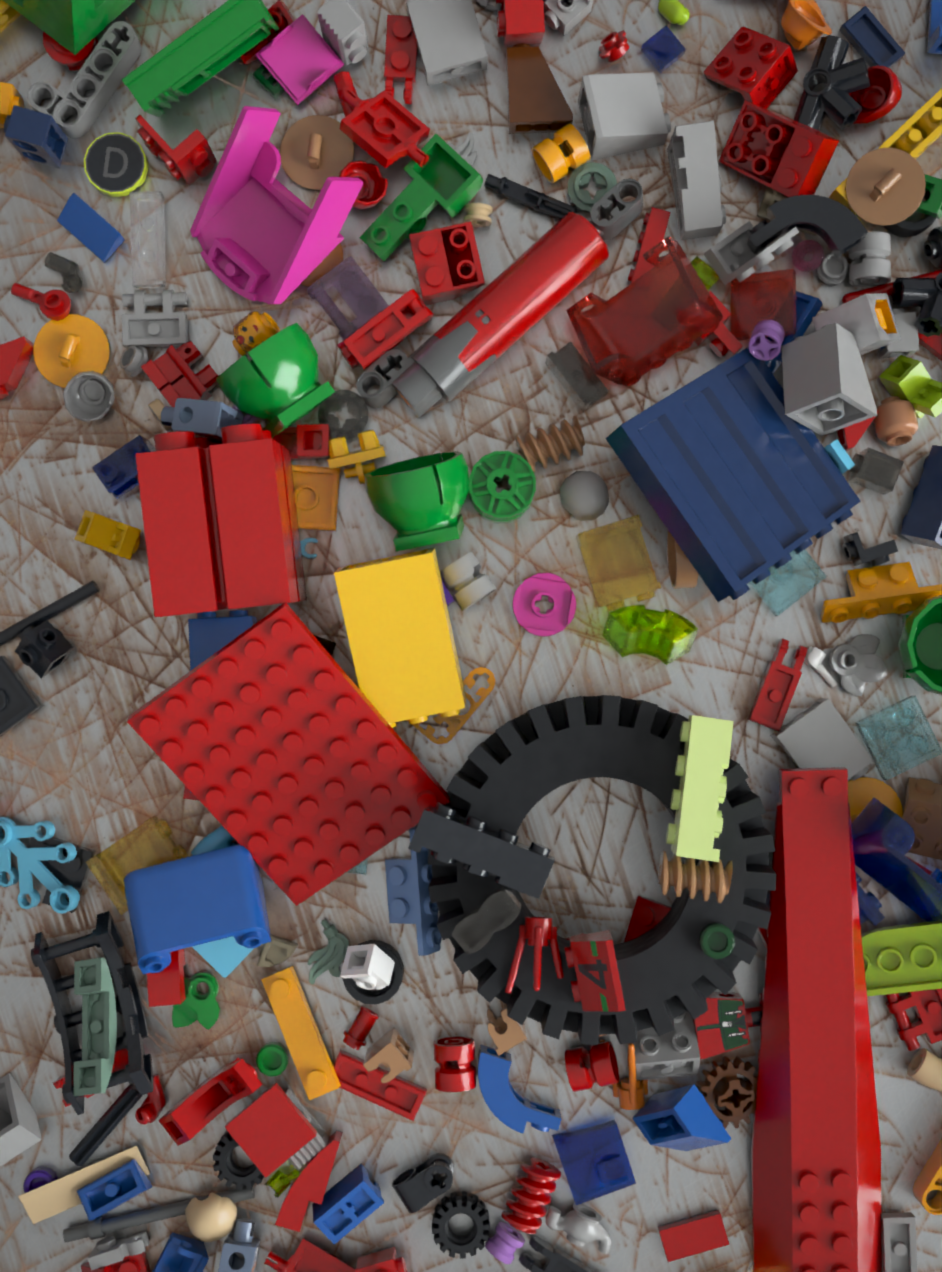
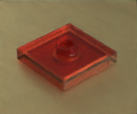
(763, 298)

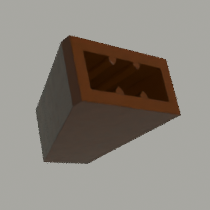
(533, 93)

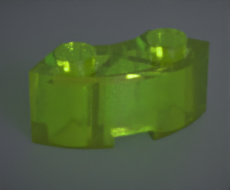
(649, 632)

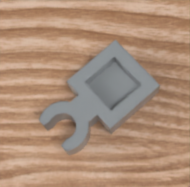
(112, 1251)

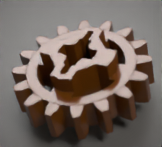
(728, 1090)

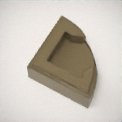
(276, 951)

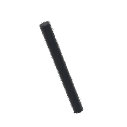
(49, 611)

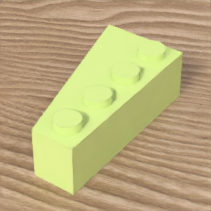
(700, 787)

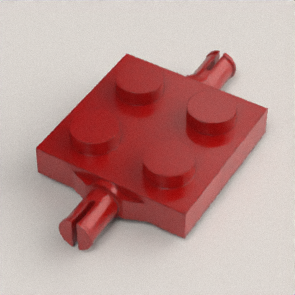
(384, 128)
(308, 1259)

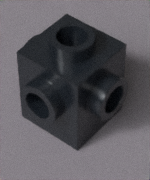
(43, 648)

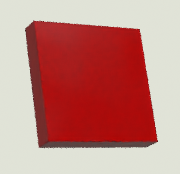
(270, 1129)

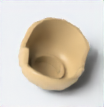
(211, 1218)

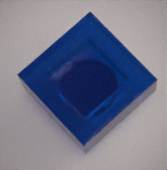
(663, 49)

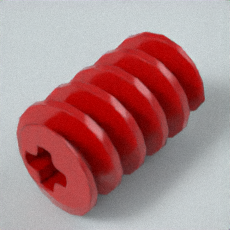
(532, 1196)

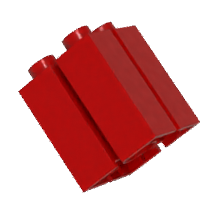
(220, 522)

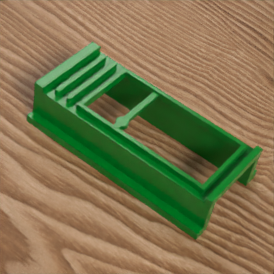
(199, 54)

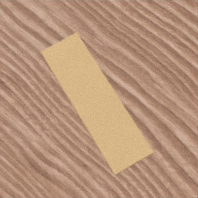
(63, 1194)

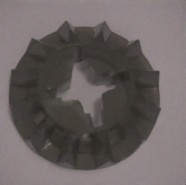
(335, 403)

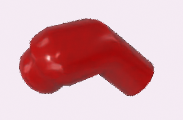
(153, 1103)

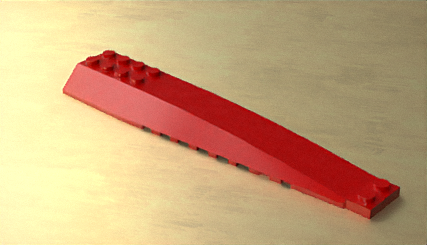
(816, 1080)

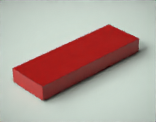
(396, 1095)

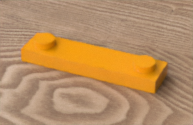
(301, 1033)

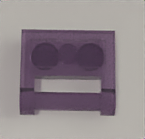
(356, 292)

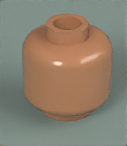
(895, 421)

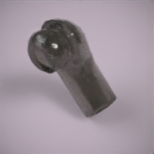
(69, 272)

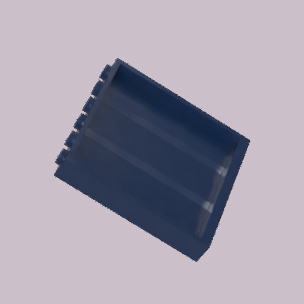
(733, 474)

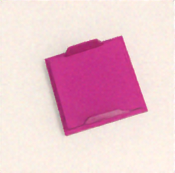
(299, 59)

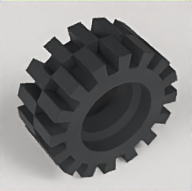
(229, 1170)
(455, 1243)

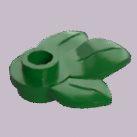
(197, 1004)

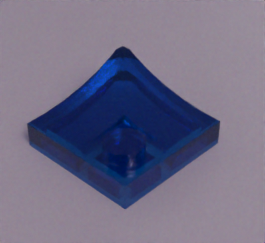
(594, 1161)

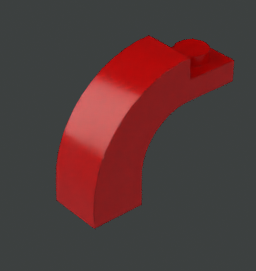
(209, 1100)

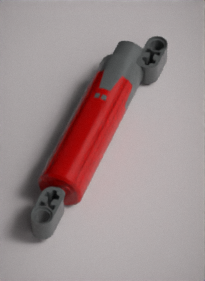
(503, 308)

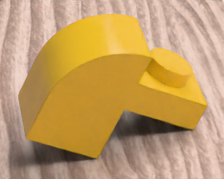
(108, 535)

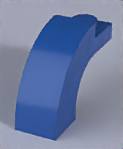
(505, 1101)

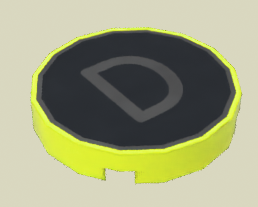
(115, 164)

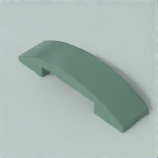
(99, 1026)

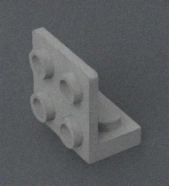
(667, 1054)

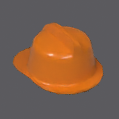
(803, 23)

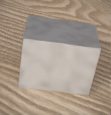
(867, 318)

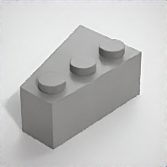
(696, 180)

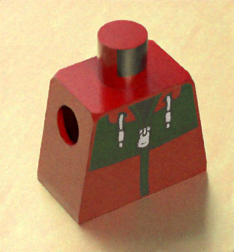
(725, 1024)

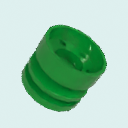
(507, 505)

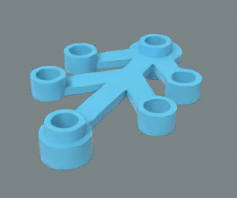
(30, 862)

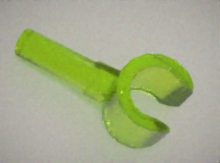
(280, 1182)

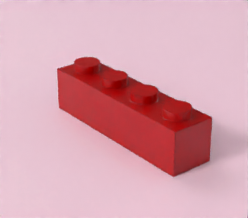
(656, 225)

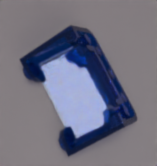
(880, 850)

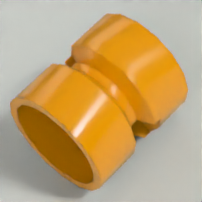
(551, 158)

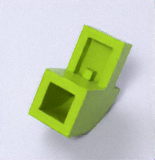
(911, 382)

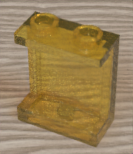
(618, 563)
(141, 848)

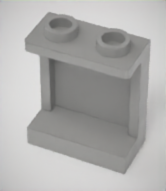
(447, 38)
(823, 740)

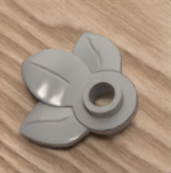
(862, 663)

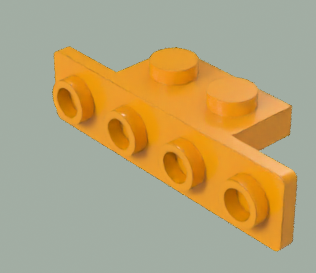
(878, 592)

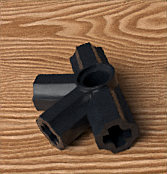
(840, 81)
(924, 294)

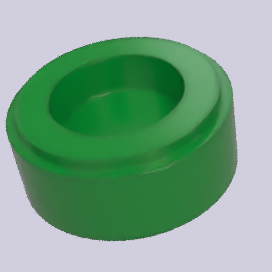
(272, 1059)

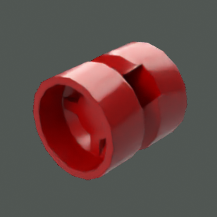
(591, 1066)
(457, 1075)

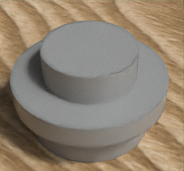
(832, 269)
(133, 359)

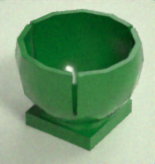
(278, 381)
(421, 498)
(922, 645)

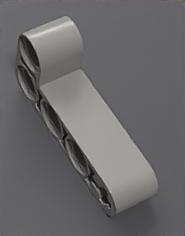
(117, 47)

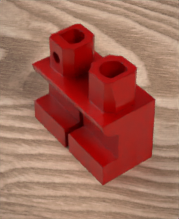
(176, 379)

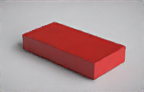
(693, 1235)

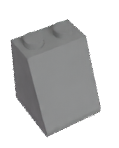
(622, 113)
(826, 380)

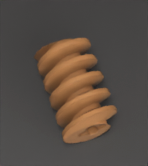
(553, 444)
(694, 877)

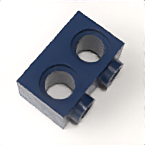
(36, 136)

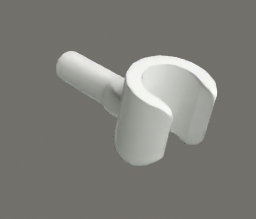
(814, 659)

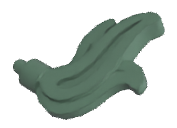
(329, 956)

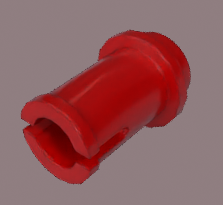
(360, 1028)

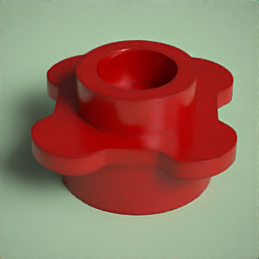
(614, 46)

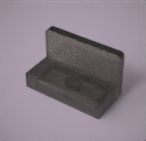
(576, 376)

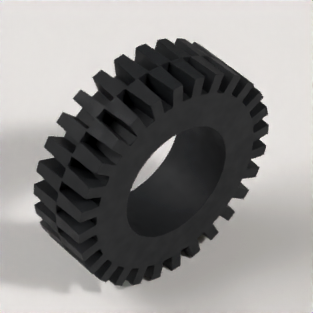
(664, 967)

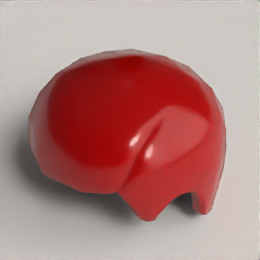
(373, 186)

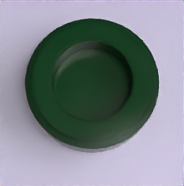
(717, 940)

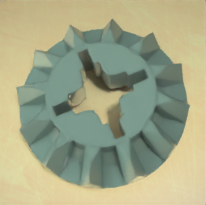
(580, 179)

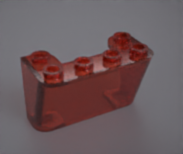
(647, 318)

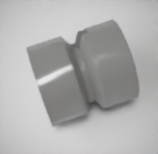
(870, 260)
(467, 581)

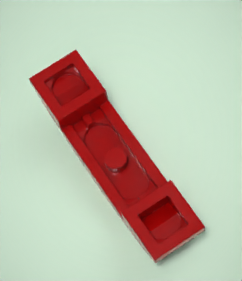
(303, 441)

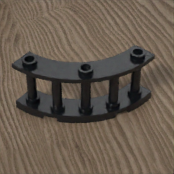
(127, 1004)

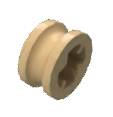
(478, 214)

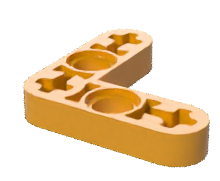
(456, 722)

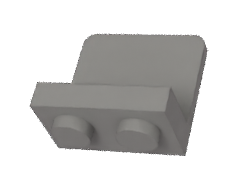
(734, 258)

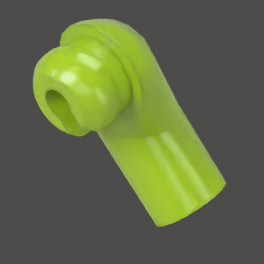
(674, 11)

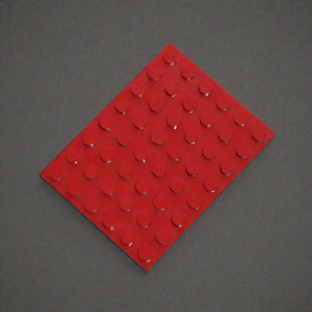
(288, 755)

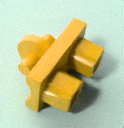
(369, 450)

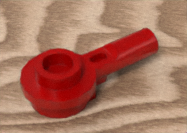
(53, 304)

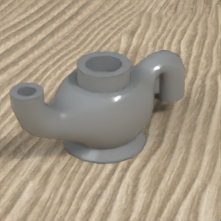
(580, 1225)

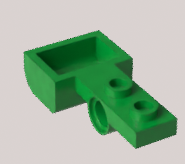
(442, 181)

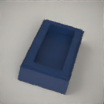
(871, 39)

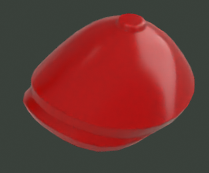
(880, 97)

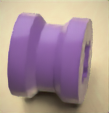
(760, 346)
(504, 1242)

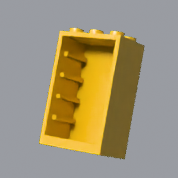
(401, 636)

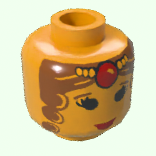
(253, 331)

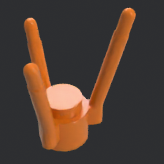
(631, 1091)

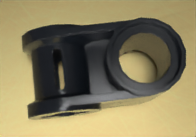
(420, 1185)

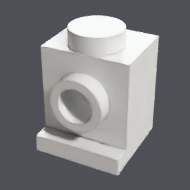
(367, 966)

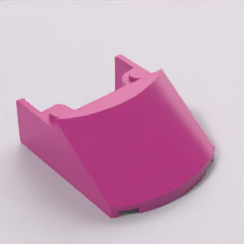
(254, 227)

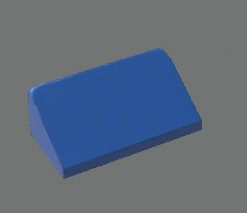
(90, 228)
(113, 1189)

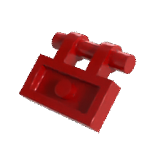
(929, 1012)

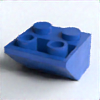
(680, 1120)

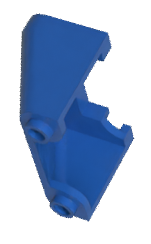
(196, 904)

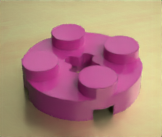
(557, 592)

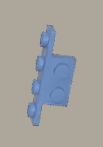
(410, 897)

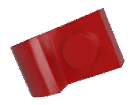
(722, 340)

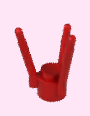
(538, 932)

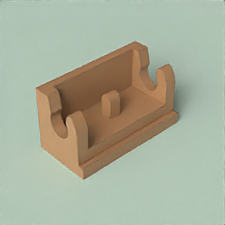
(504, 1030)
(391, 1052)

